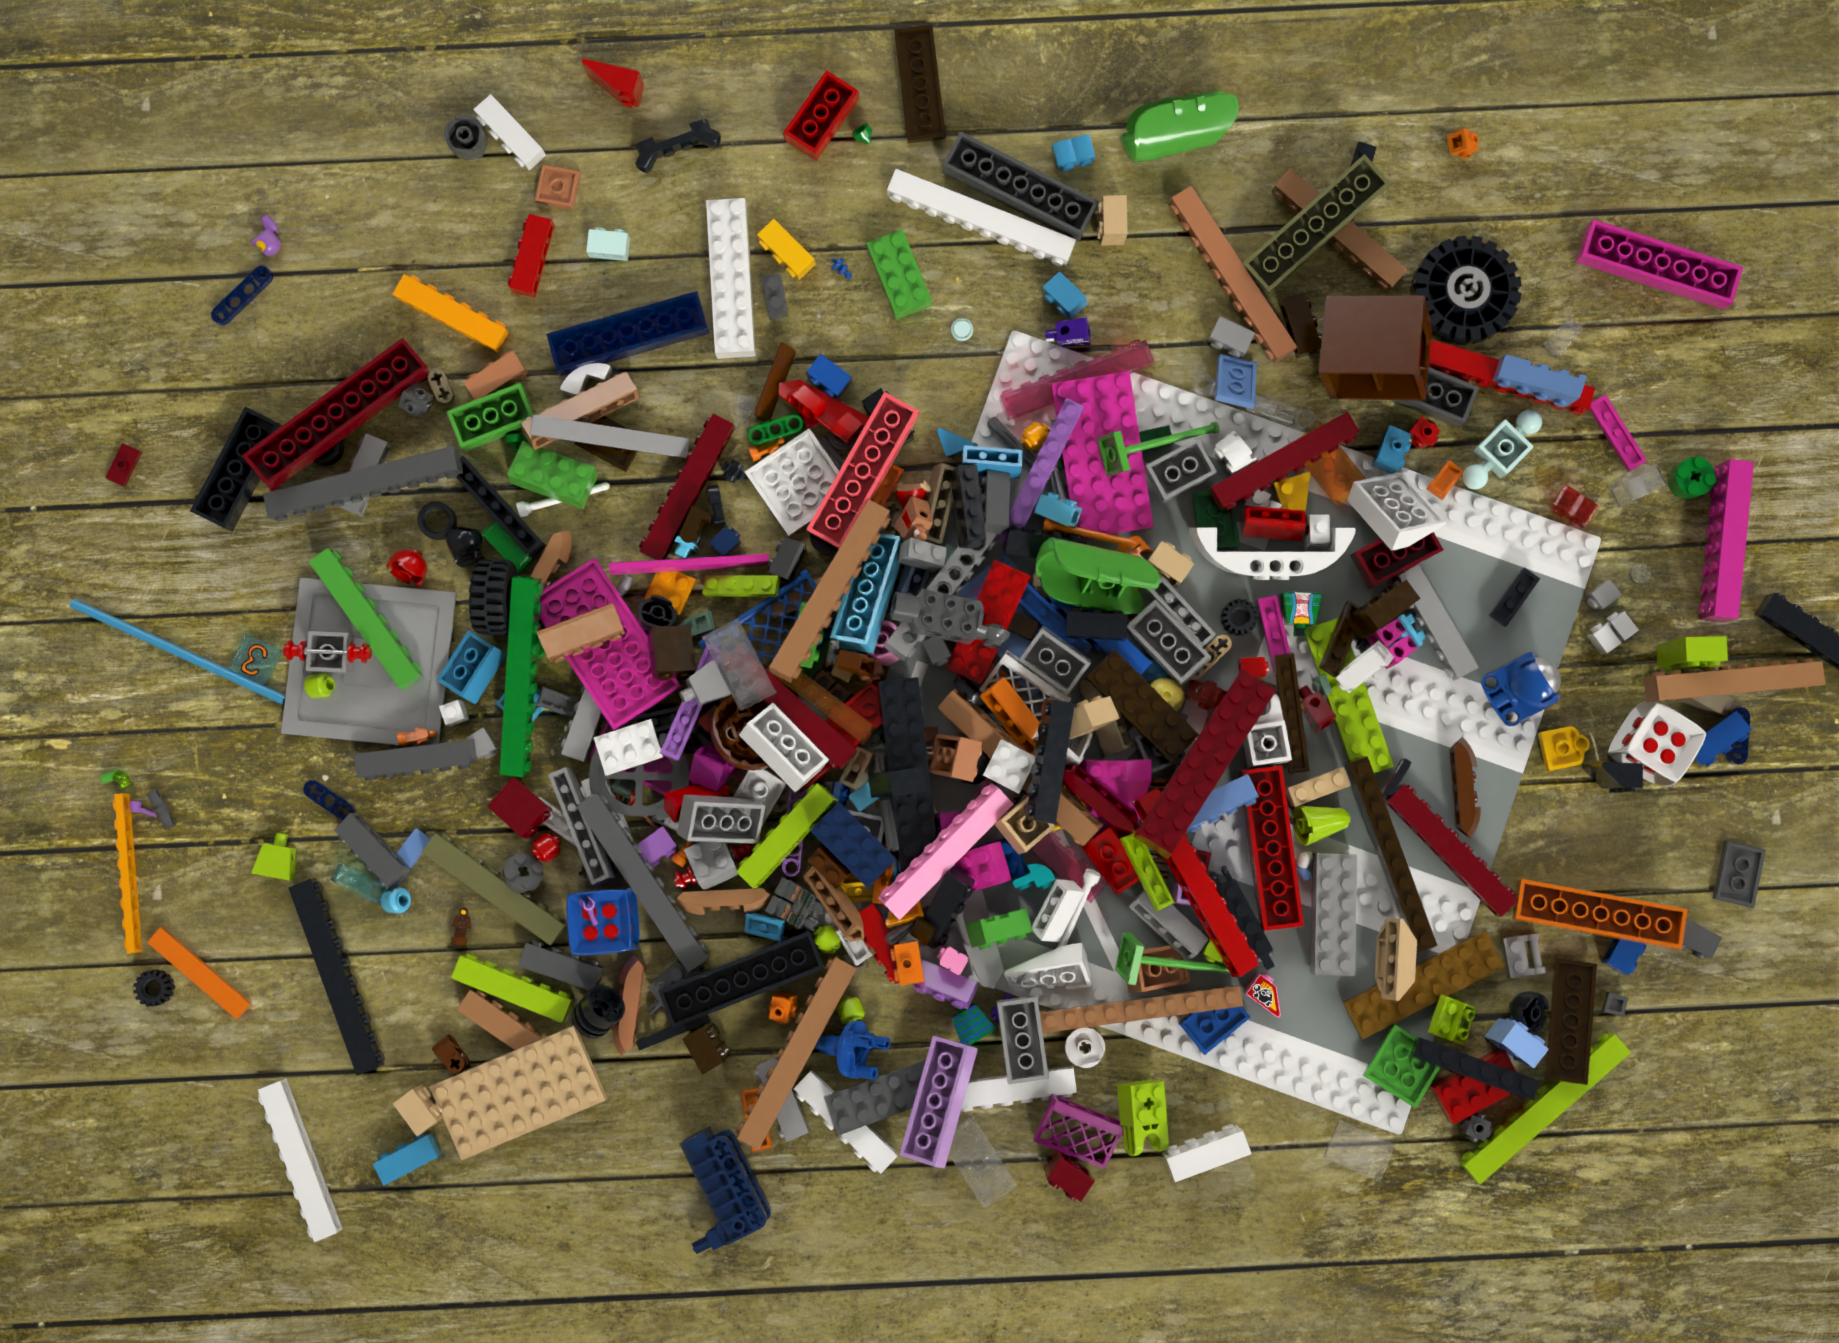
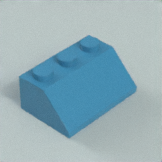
(471, 667)

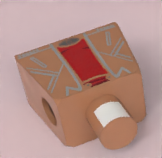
(915, 519)

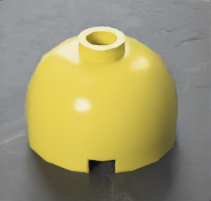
(1169, 691)

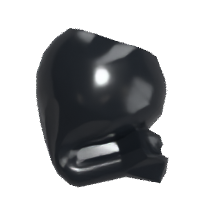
(464, 545)

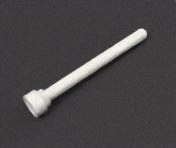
(525, 508)
(1091, 878)

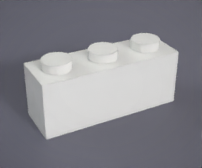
(1057, 910)

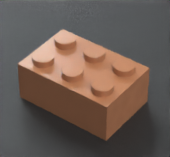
(955, 757)

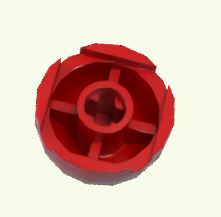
(408, 566)

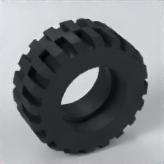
(491, 596)

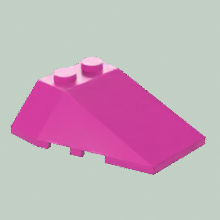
(1122, 778)

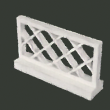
(1011, 661)

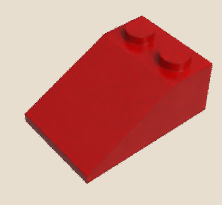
(619, 82)

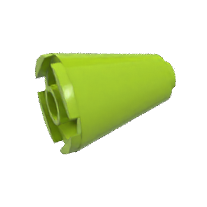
(1318, 822)

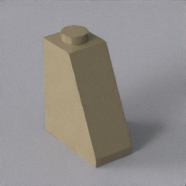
(1717, 706)

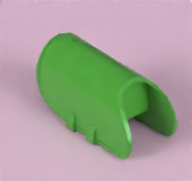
(1178, 125)
(1094, 576)

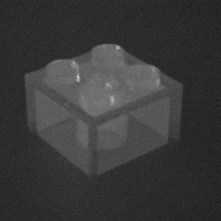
(1637, 484)

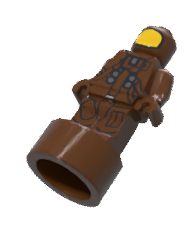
(461, 923)

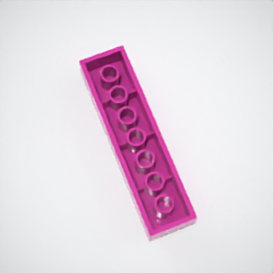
(1659, 264)
(1726, 541)

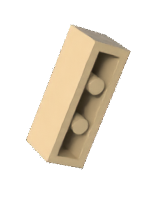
(1317, 787)

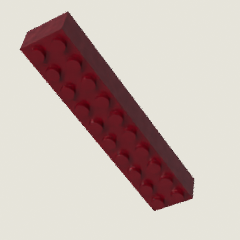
(336, 414)
(1204, 764)

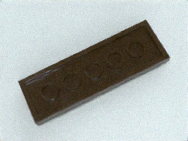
(920, 84)
(1142, 706)
(1571, 1021)

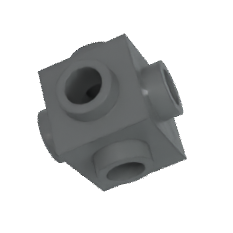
(415, 401)
(1469, 1125)

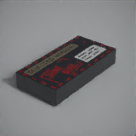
(1396, 777)

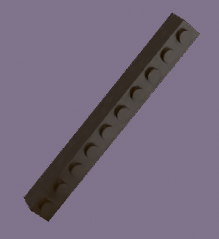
(1389, 851)

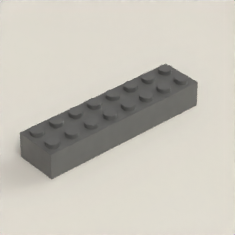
(1019, 186)

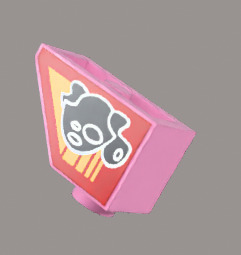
(1264, 993)

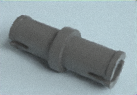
(161, 809)

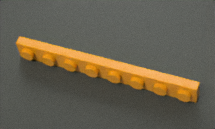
(127, 868)

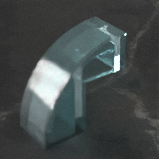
(358, 881)

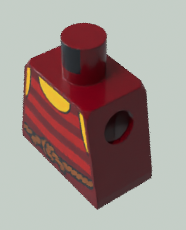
(1319, 716)

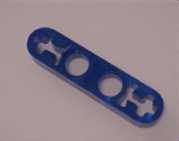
(239, 292)

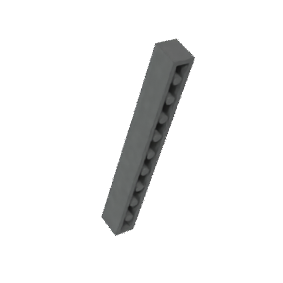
(363, 483)
(642, 880)

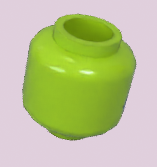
(319, 685)
(826, 939)
(850, 1009)

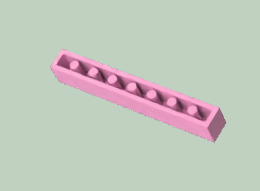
(945, 850)

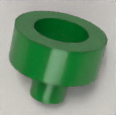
(863, 133)
(514, 440)

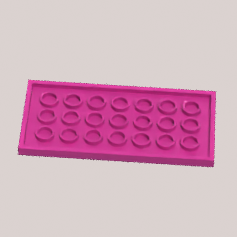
(1114, 501)
(619, 670)

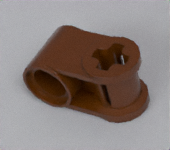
(449, 1052)

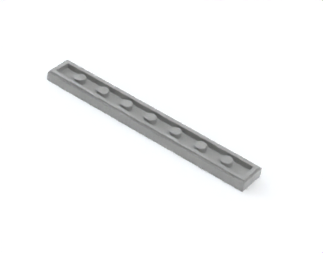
(609, 436)

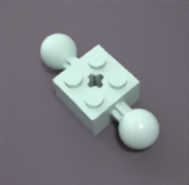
(1514, 450)

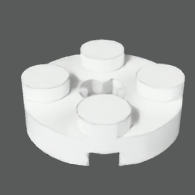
(1078, 1056)

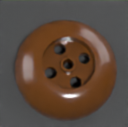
(727, 739)

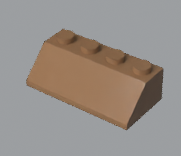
(581, 633)

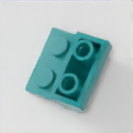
(1038, 873)

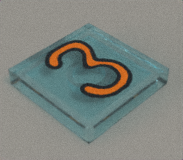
(255, 659)

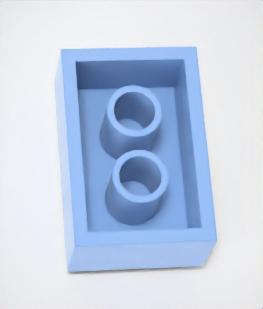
(1517, 1042)

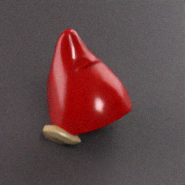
(905, 491)

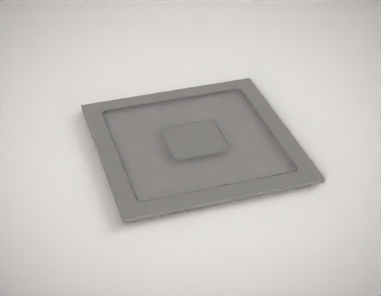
(368, 701)

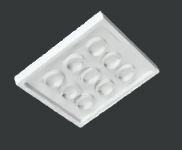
(794, 480)

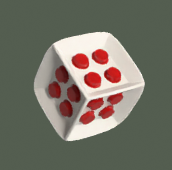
(1659, 740)

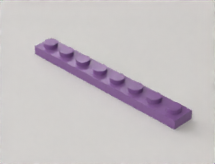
(1044, 464)

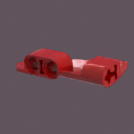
(830, 412)

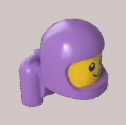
(267, 240)

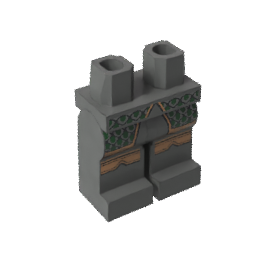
(799, 908)

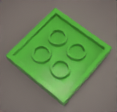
(1398, 1072)

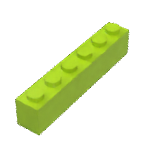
(787, 835)
(513, 988)

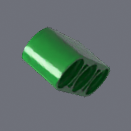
(785, 429)
(506, 545)

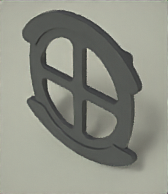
(678, 777)

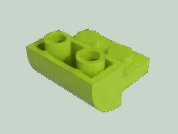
(1452, 1019)

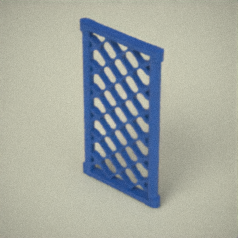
(804, 575)

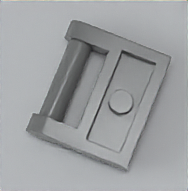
(1516, 955)

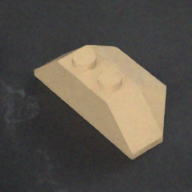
(1395, 959)

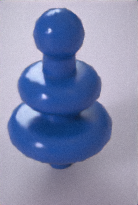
(842, 268)

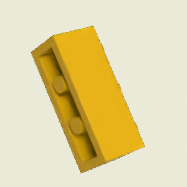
(785, 250)

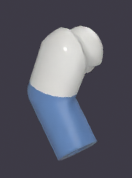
(1302, 865)

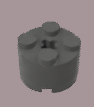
(462, 146)

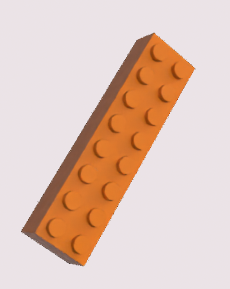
(1600, 914)

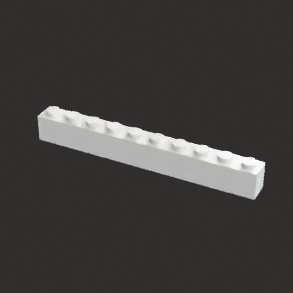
(980, 217)

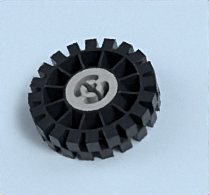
(1485, 271)

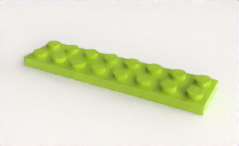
(1353, 710)

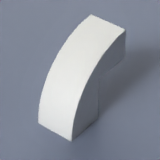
(579, 378)

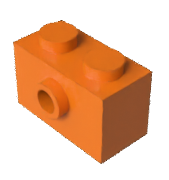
(908, 963)

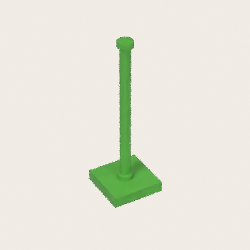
(1115, 453)
(1131, 957)

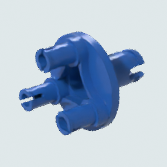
(853, 1049)

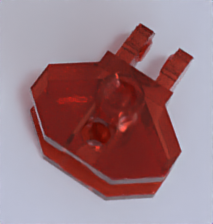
(1205, 694)

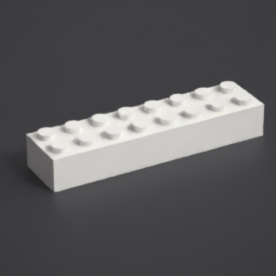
(730, 278)

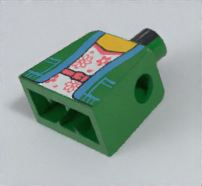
(1300, 610)

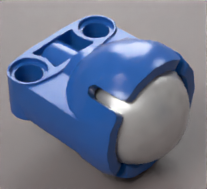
(1523, 687)

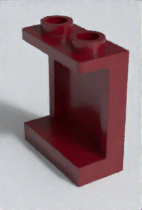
(520, 808)

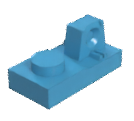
(764, 926)

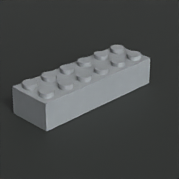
(1333, 914)

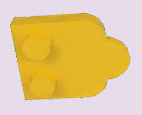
(1562, 747)

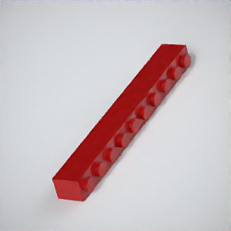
(1481, 370)
(1205, 899)

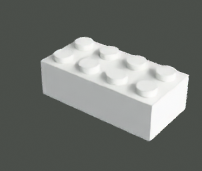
(783, 747)
(1206, 1152)

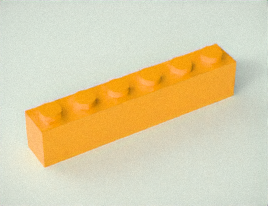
(450, 313)

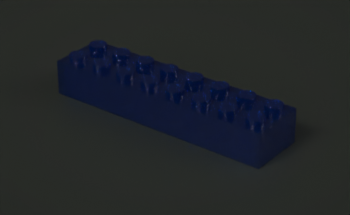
(628, 333)

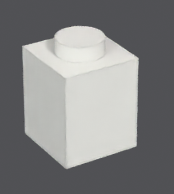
(454, 713)

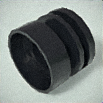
(598, 1011)

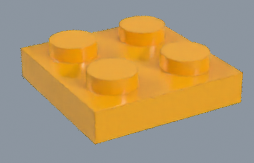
(673, 586)

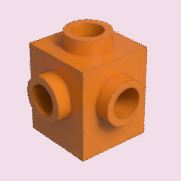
(1463, 143)
(783, 1007)

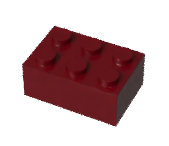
(1068, 1175)

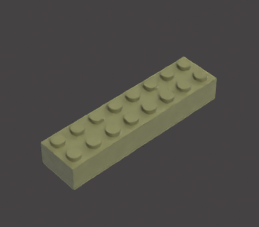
(1316, 224)

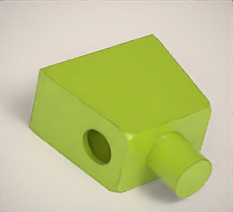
(276, 859)

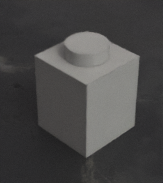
(1603, 595)
(484, 743)

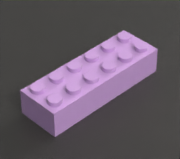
(938, 1102)

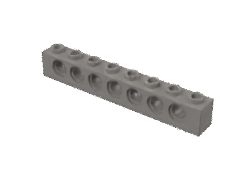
(896, 643)

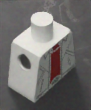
(1317, 532)

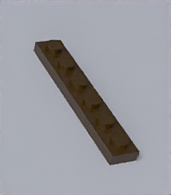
(1291, 710)

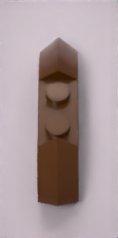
(1464, 796)

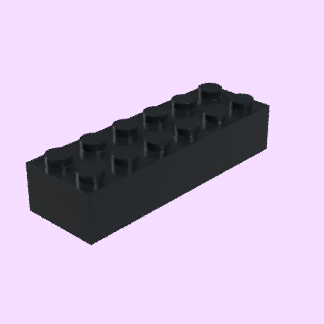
(231, 478)

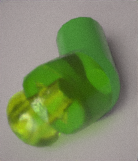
(117, 776)

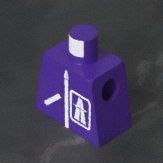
(1077, 330)

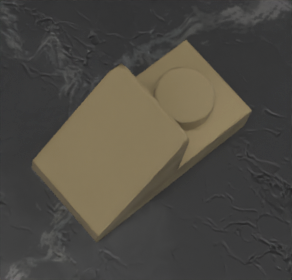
(856, 771)

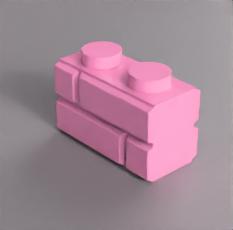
(952, 959)

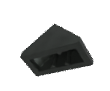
(697, 738)

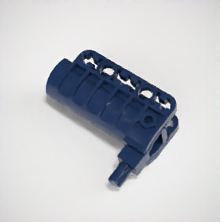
(725, 1187)

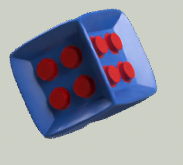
(616, 919)

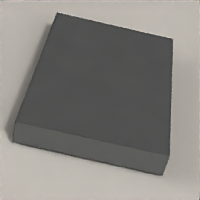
(1739, 874)

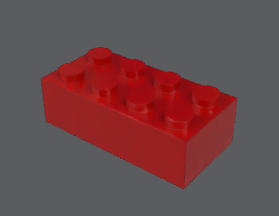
(821, 115)
(1464, 1097)

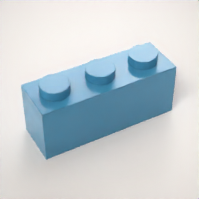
(993, 459)
(407, 1158)

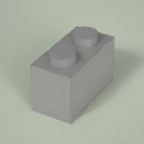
(1231, 337)
(922, 555)

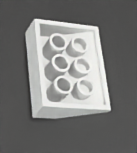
(1395, 509)

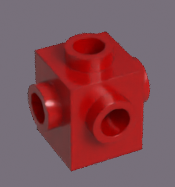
(1424, 433)

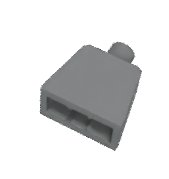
(705, 685)

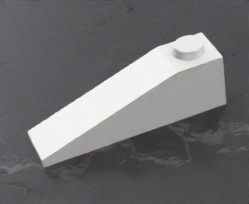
(1058, 967)

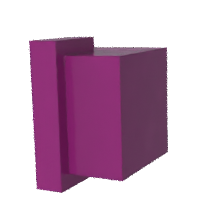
(709, 768)

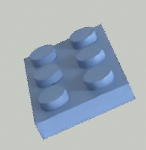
(1236, 381)

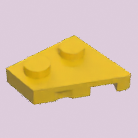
(1293, 492)

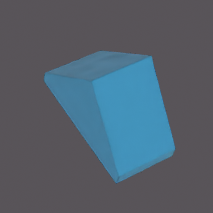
(953, 443)

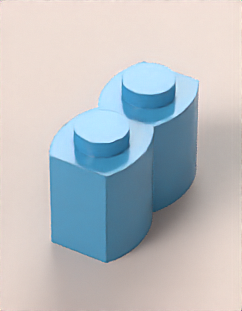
(1073, 153)

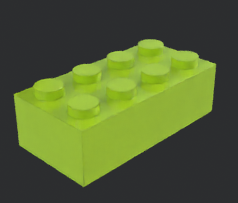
(1692, 653)

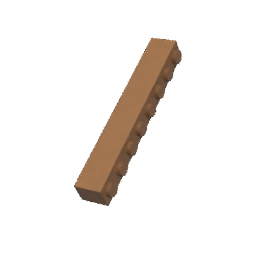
(1349, 240)

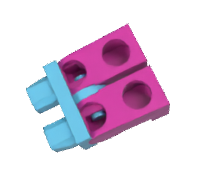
(1402, 635)

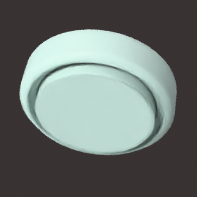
(961, 329)

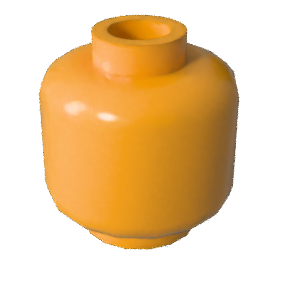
(1035, 436)

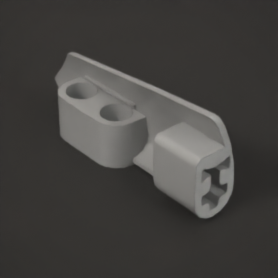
(987, 961)

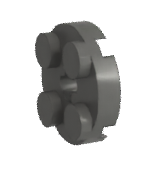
(512, 875)

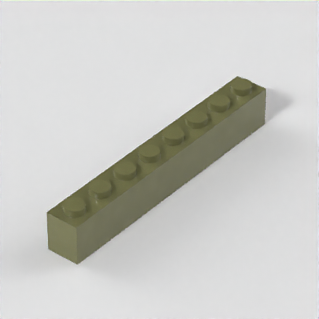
(493, 888)

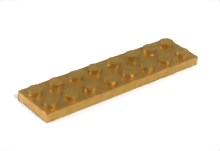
(1435, 976)

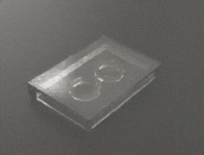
(1359, 1150)

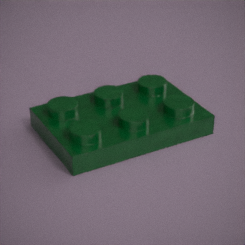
(1209, 516)

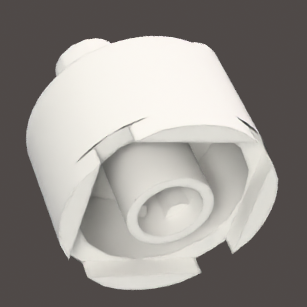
(1234, 453)

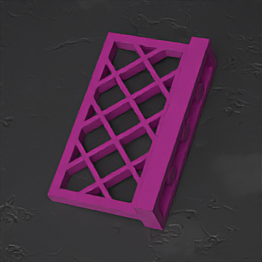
(1087, 1116)

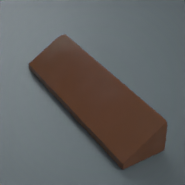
(777, 374)

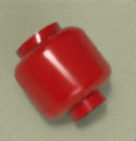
(546, 847)

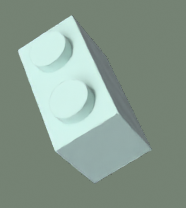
(608, 244)

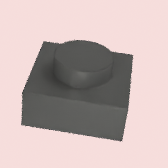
(1615, 1004)

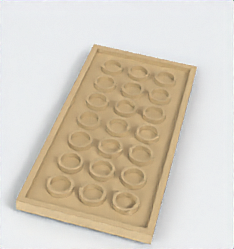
(518, 1092)

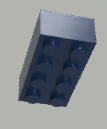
(853, 845)

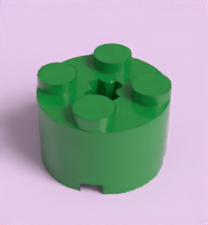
(1701, 473)

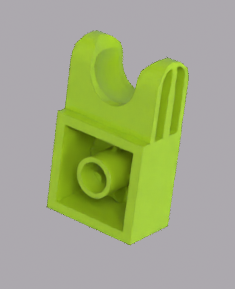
(1143, 1114)

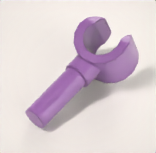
(135, 806)
(589, 907)

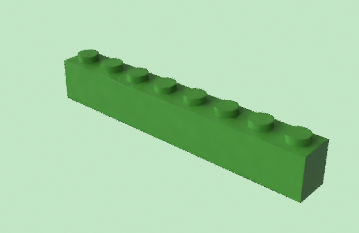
(366, 619)

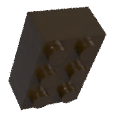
(1382, 608)
(706, 1047)

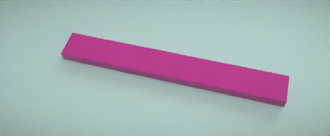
(688, 564)

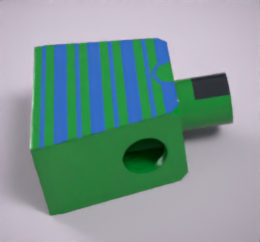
(971, 1024)

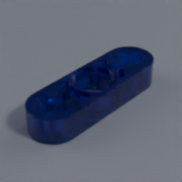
(1743, 751)
(321, 787)

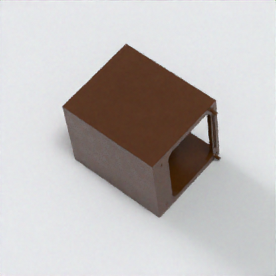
(1376, 347)

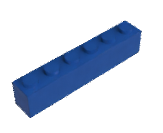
(1124, 648)

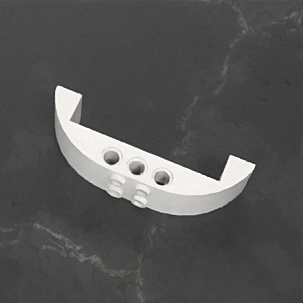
(1302, 562)

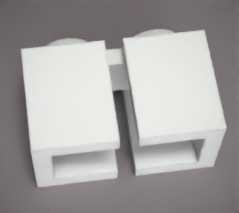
(1612, 632)

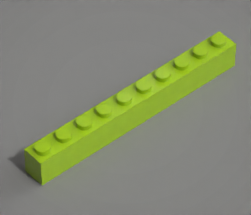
(1540, 1112)

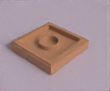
(557, 187)

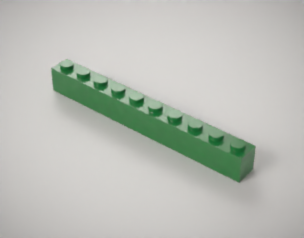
(520, 676)

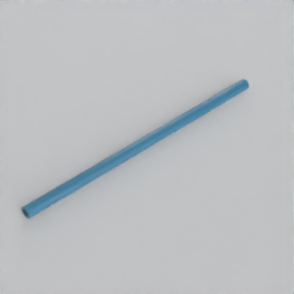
(178, 651)

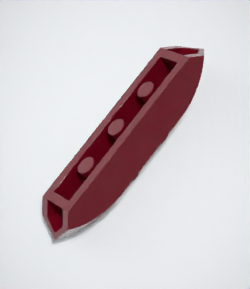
(1099, 798)

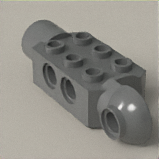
(946, 618)

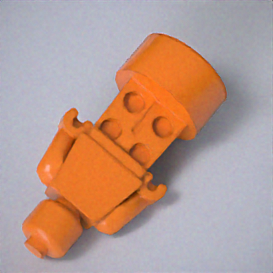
(767, 447)
(419, 736)

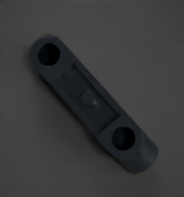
(700, 133)

